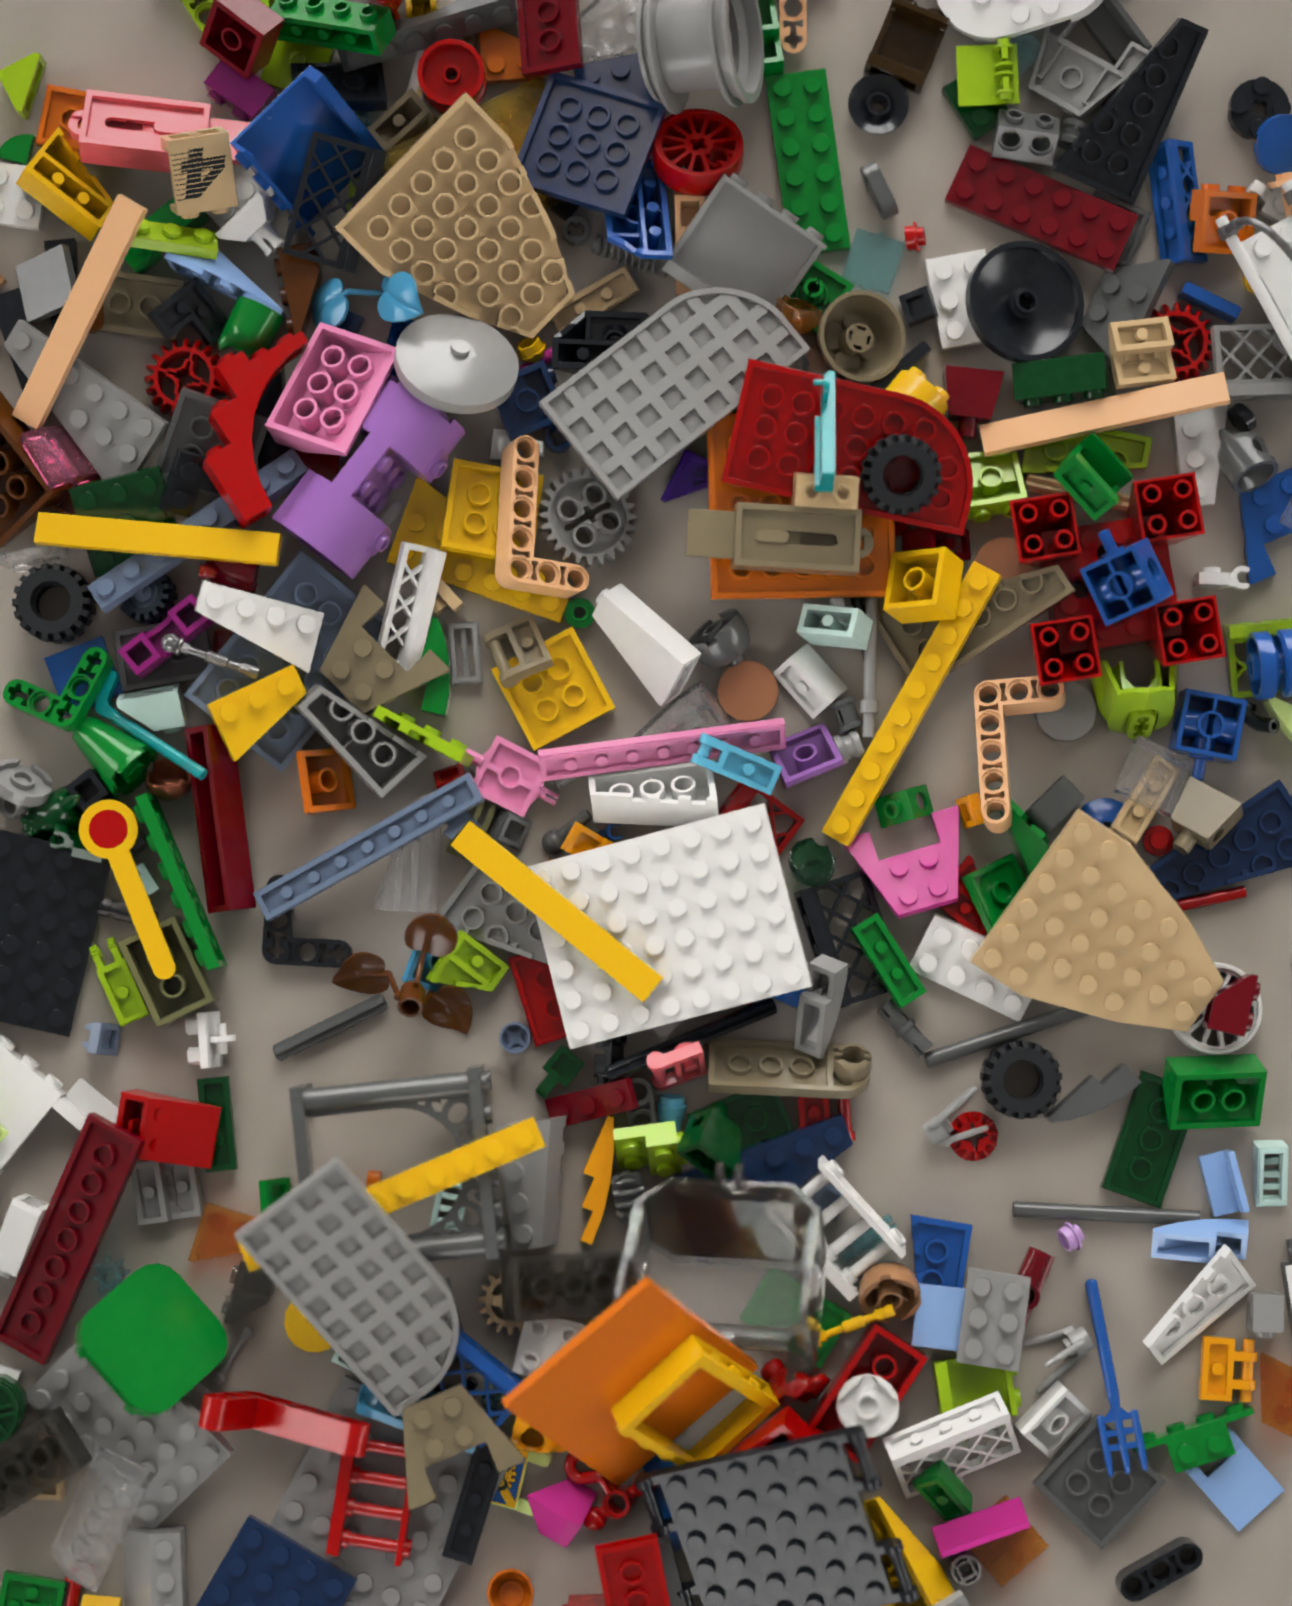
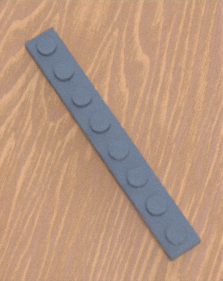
(143, 569)
(368, 847)

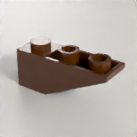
(301, 283)

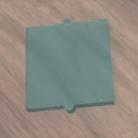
(873, 261)

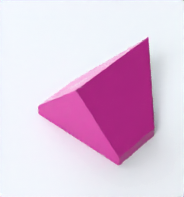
(561, 1509)

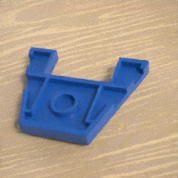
(1260, 522)

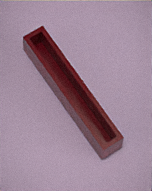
(220, 823)

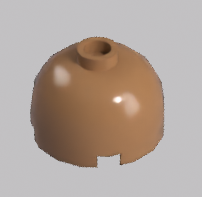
(889, 1284)

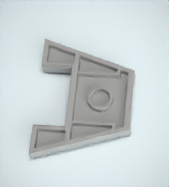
(1076, 78)

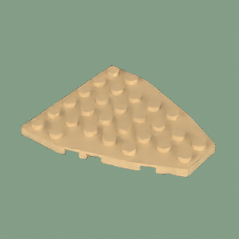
(465, 225)
(1100, 936)

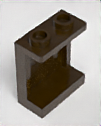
(907, 43)

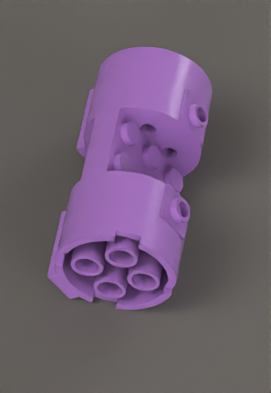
(339, 516)

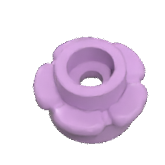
(1070, 1236)

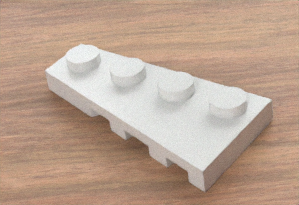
(1198, 446)
(269, 623)
(1205, 1300)

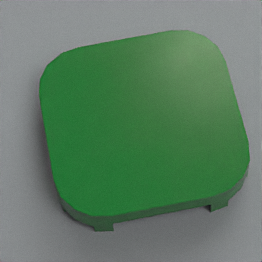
(151, 1340)

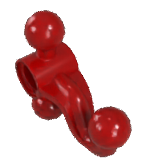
(597, 1516)

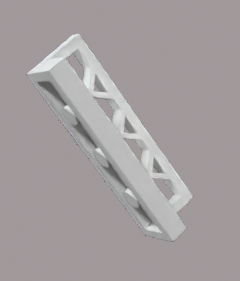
(421, 602)

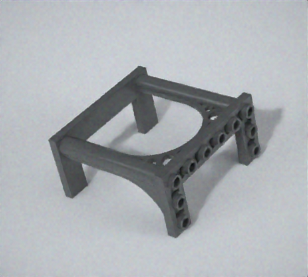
(467, 1087)

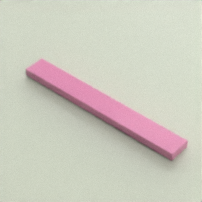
(656, 749)

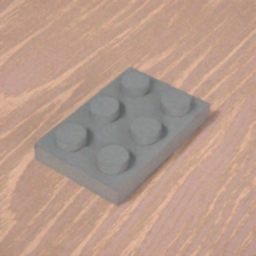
(993, 1319)

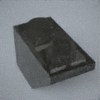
(248, 1293)

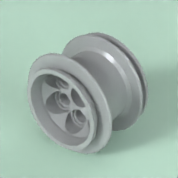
(700, 48)

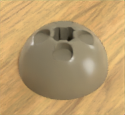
(873, 331)

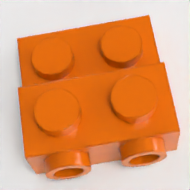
(1212, 204)

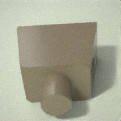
(1203, 816)

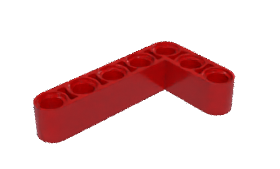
(284, 1419)

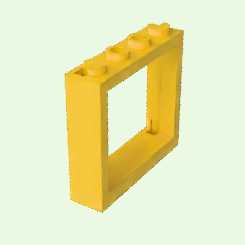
(668, 1377)

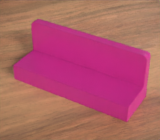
(981, 1527)

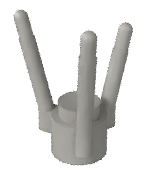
(939, 1127)
(1075, 1344)

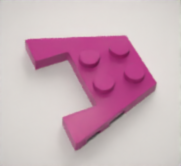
(918, 877)

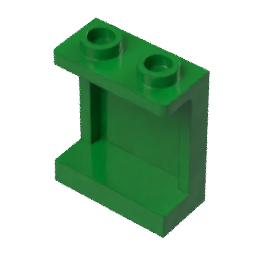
(1093, 475)

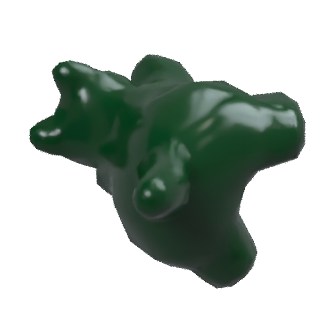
(59, 808)

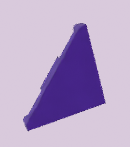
(688, 477)

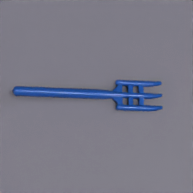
(1116, 1413)

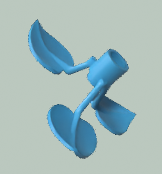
(397, 301)

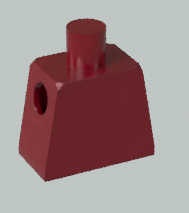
(972, 396)

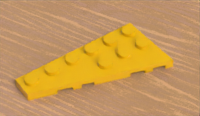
(423, 526)

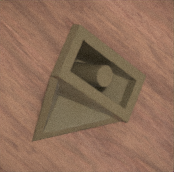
(402, 121)

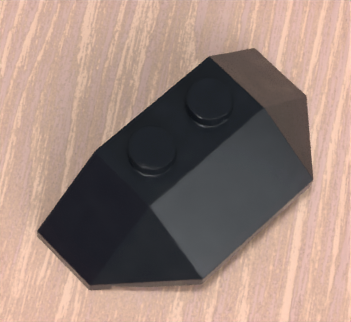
(591, 336)

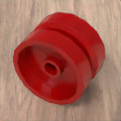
(449, 59)

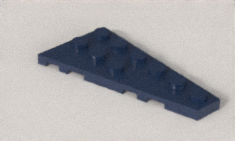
(1249, 850)
(791, 1155)

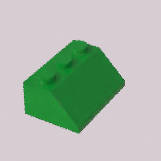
(1213, 1091)

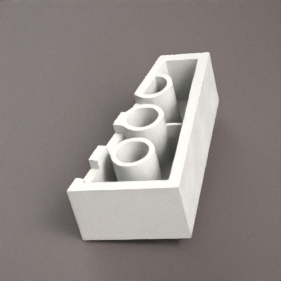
(654, 795)

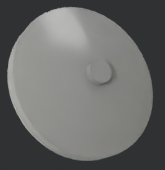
(456, 363)

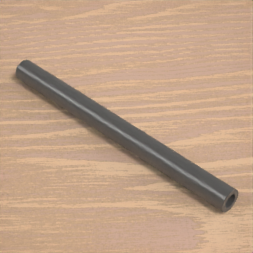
(1001, 1035)
(1102, 1213)

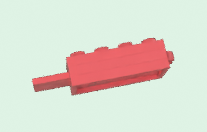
(128, 128)

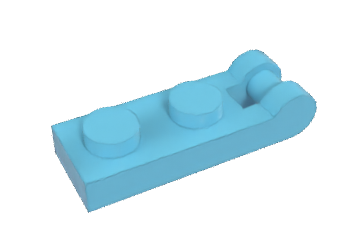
(737, 764)

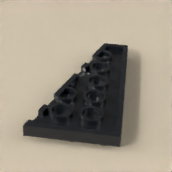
(1127, 131)

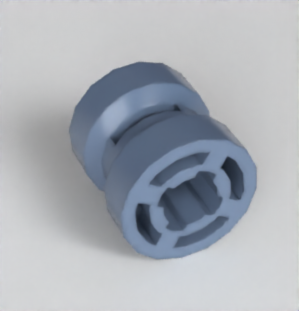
(515, 1037)

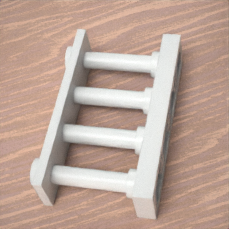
(847, 1278)

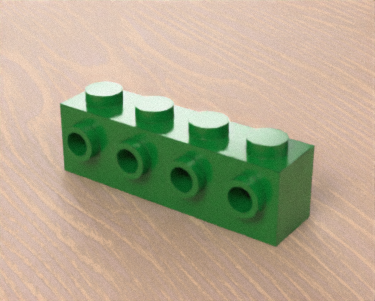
(336, 24)

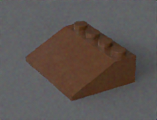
(21, 485)

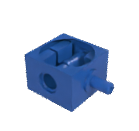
(1125, 579)
(1207, 728)

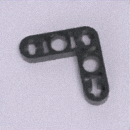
(293, 944)

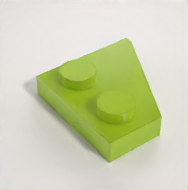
(468, 966)

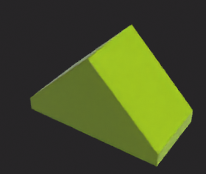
(22, 82)

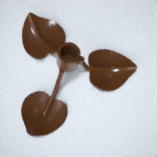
(429, 934)

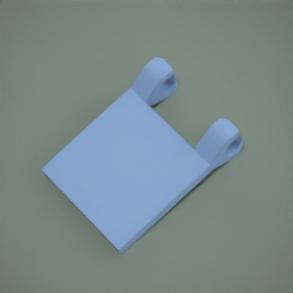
(938, 1317)
(1238, 1485)

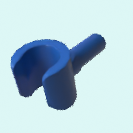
(606, 833)

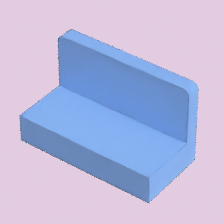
(1223, 1182)

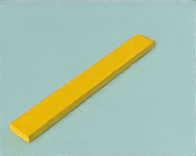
(158, 539)
(557, 911)

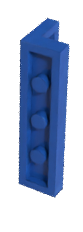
(1172, 201)

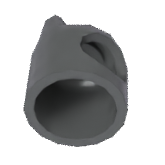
(1245, 460)

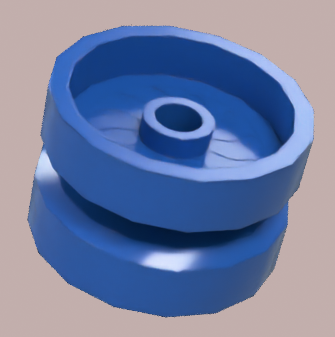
(1269, 663)

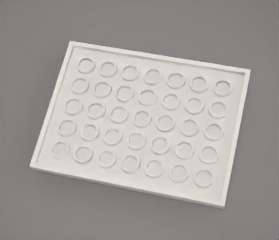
(691, 903)

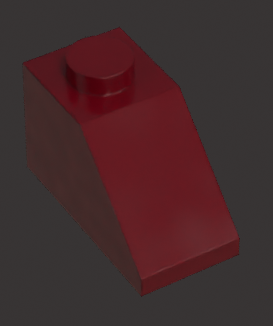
(929, 538)

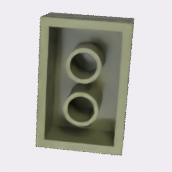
(181, 994)

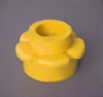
(531, 349)

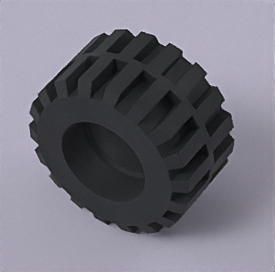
(920, 493)
(33, 588)
(1046, 1089)

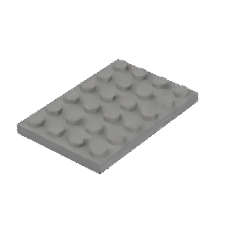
(163, 1444)

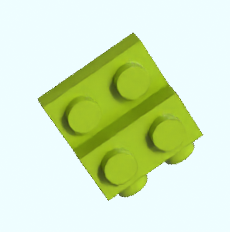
(995, 483)
(651, 1146)

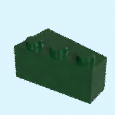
(1063, 380)

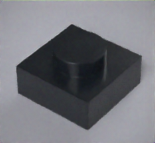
(918, 306)

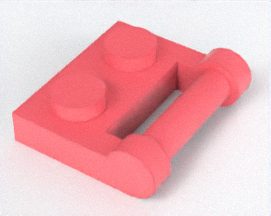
(686, 1061)

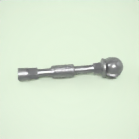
(172, 643)

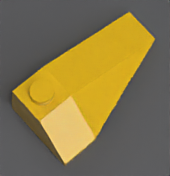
(921, 1565)

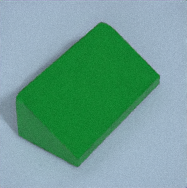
(944, 1491)

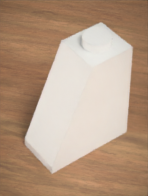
(19, 1232)

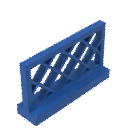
(487, 1366)

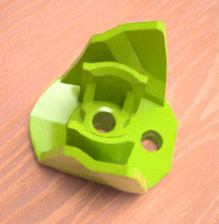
(1131, 708)

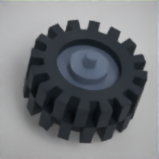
(151, 601)

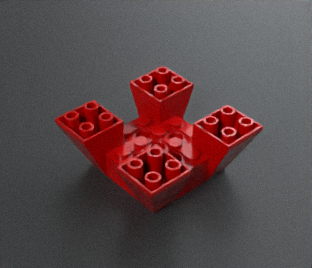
(1174, 630)

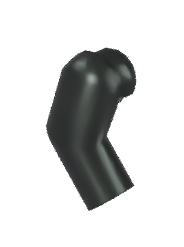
(1259, 723)

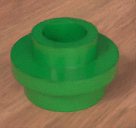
(579, 623)

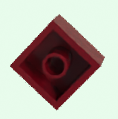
(242, 34)

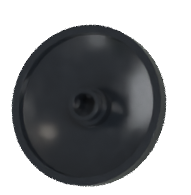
(1024, 302)

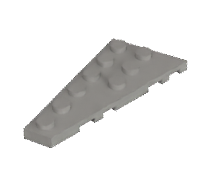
(98, 415)
(494, 916)

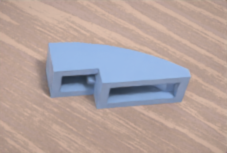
(1200, 1239)

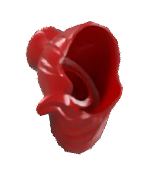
(801, 1388)

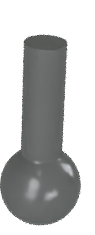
(554, 839)

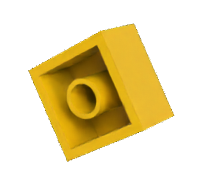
(923, 585)

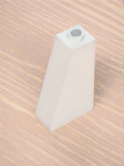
(646, 642)

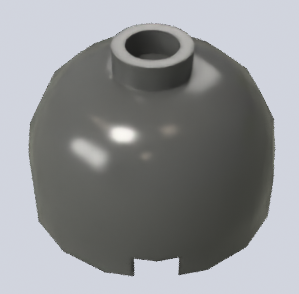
(723, 640)

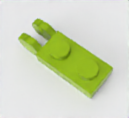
(119, 985)

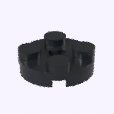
(1255, 91)

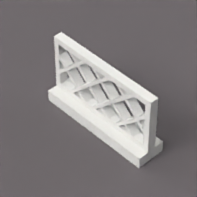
(949, 1432)

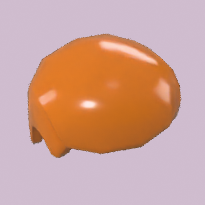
(510, 1588)

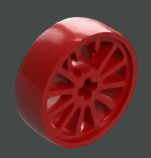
(702, 143)

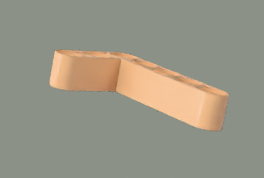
(523, 529)
(996, 740)

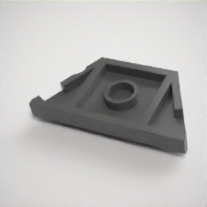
(1124, 296)

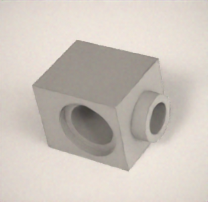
(1265, 1313)

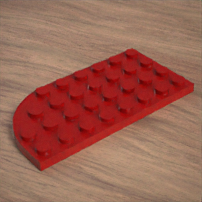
(776, 438)

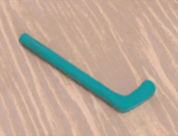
(105, 709)

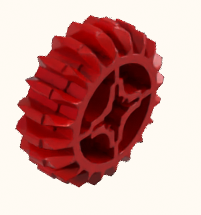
(1195, 329)
(189, 367)

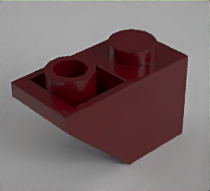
(1231, 1006)

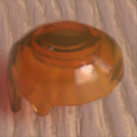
(799, 313)

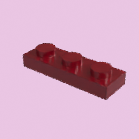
(594, 1102)

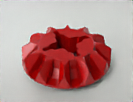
(984, 1145)

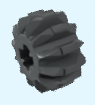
(626, 1188)

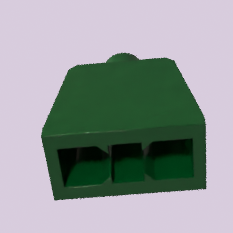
(711, 1139)

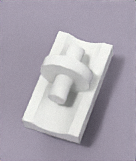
(211, 1038)

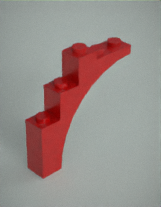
(233, 466)

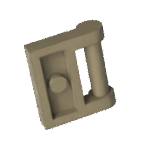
(527, 645)

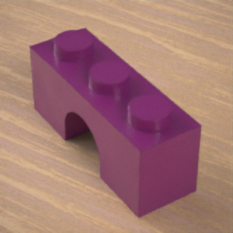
(145, 650)

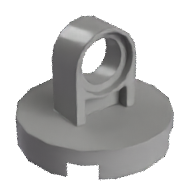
(22, 787)

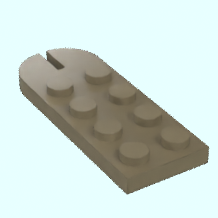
(781, 1070)

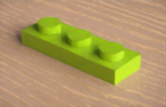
(177, 239)

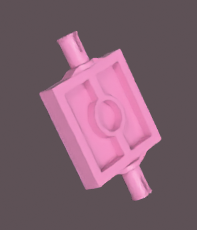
(510, 776)

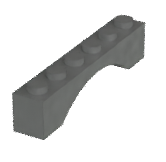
(451, 21)

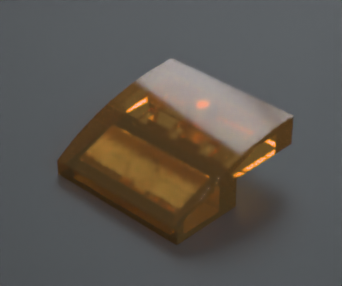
(1011, 1553)

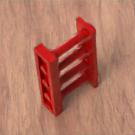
(346, 1506)

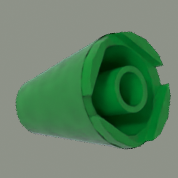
(114, 755)

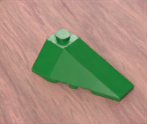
(1028, 840)

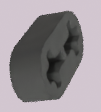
(879, 190)

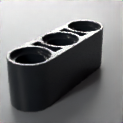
(1174, 1570)

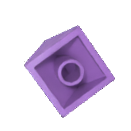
(807, 756)

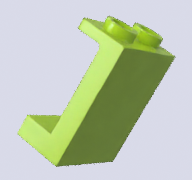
(964, 1383)

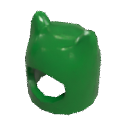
(250, 327)

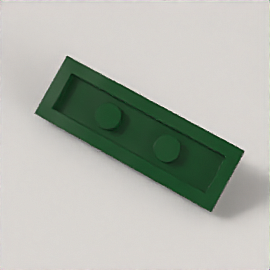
(218, 1092)

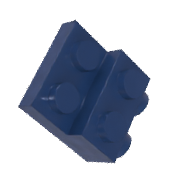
(521, 410)

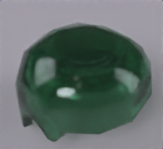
(811, 863)

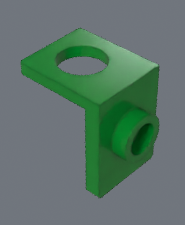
(903, 806)

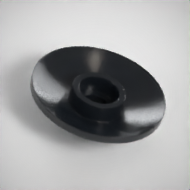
(882, 90)

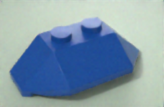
(647, 225)

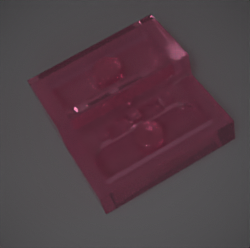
(57, 456)

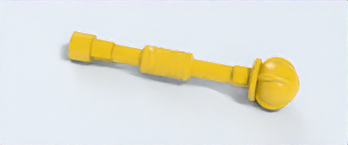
(857, 1322)

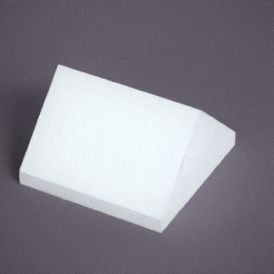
(1053, 1419)

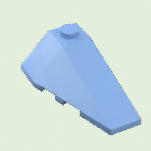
(220, 276)

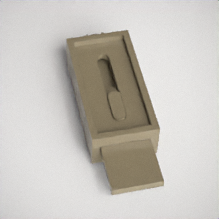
(781, 538)

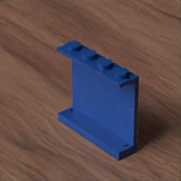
(280, 136)

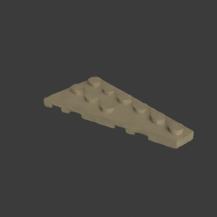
(1009, 608)

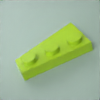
(428, 736)

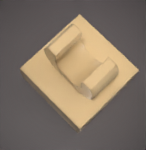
(445, 599)

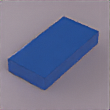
(1209, 302)

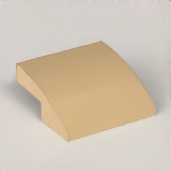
(1141, 352)

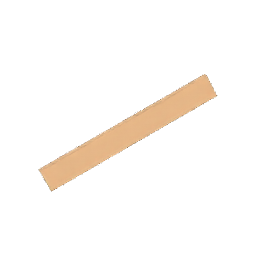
(79, 311)
(1104, 414)

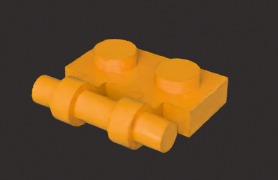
(1218, 1367)

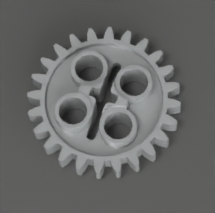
(601, 540)

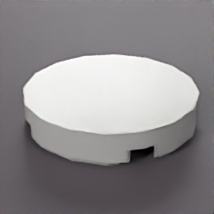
(868, 1402)

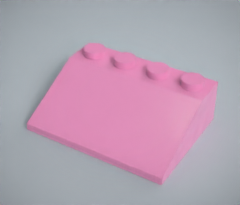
(330, 392)

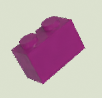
(243, 95)

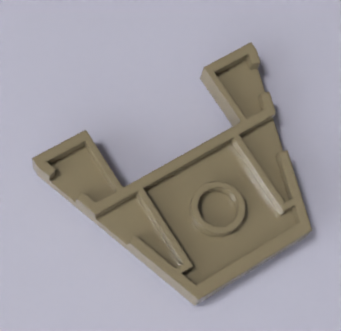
(365, 668)
(444, 1427)

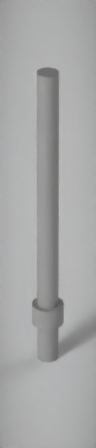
(869, 704)

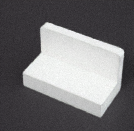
(810, 680)
(83, 1100)

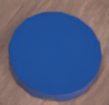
(1274, 144)

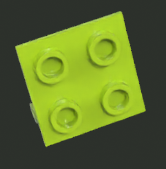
(987, 74)

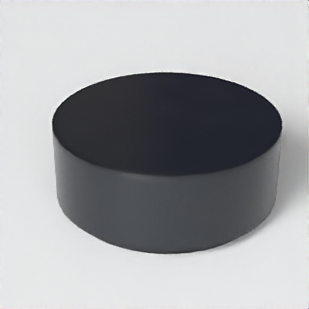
(1242, 417)

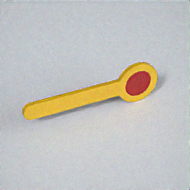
(110, 832)

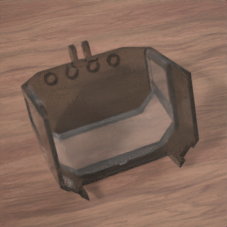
(736, 1257)

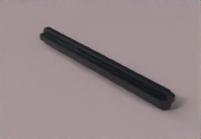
(702, 1034)

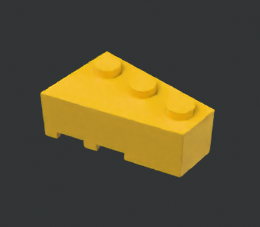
(66, 187)
(255, 708)

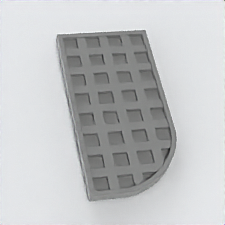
(668, 382)
(359, 1283)

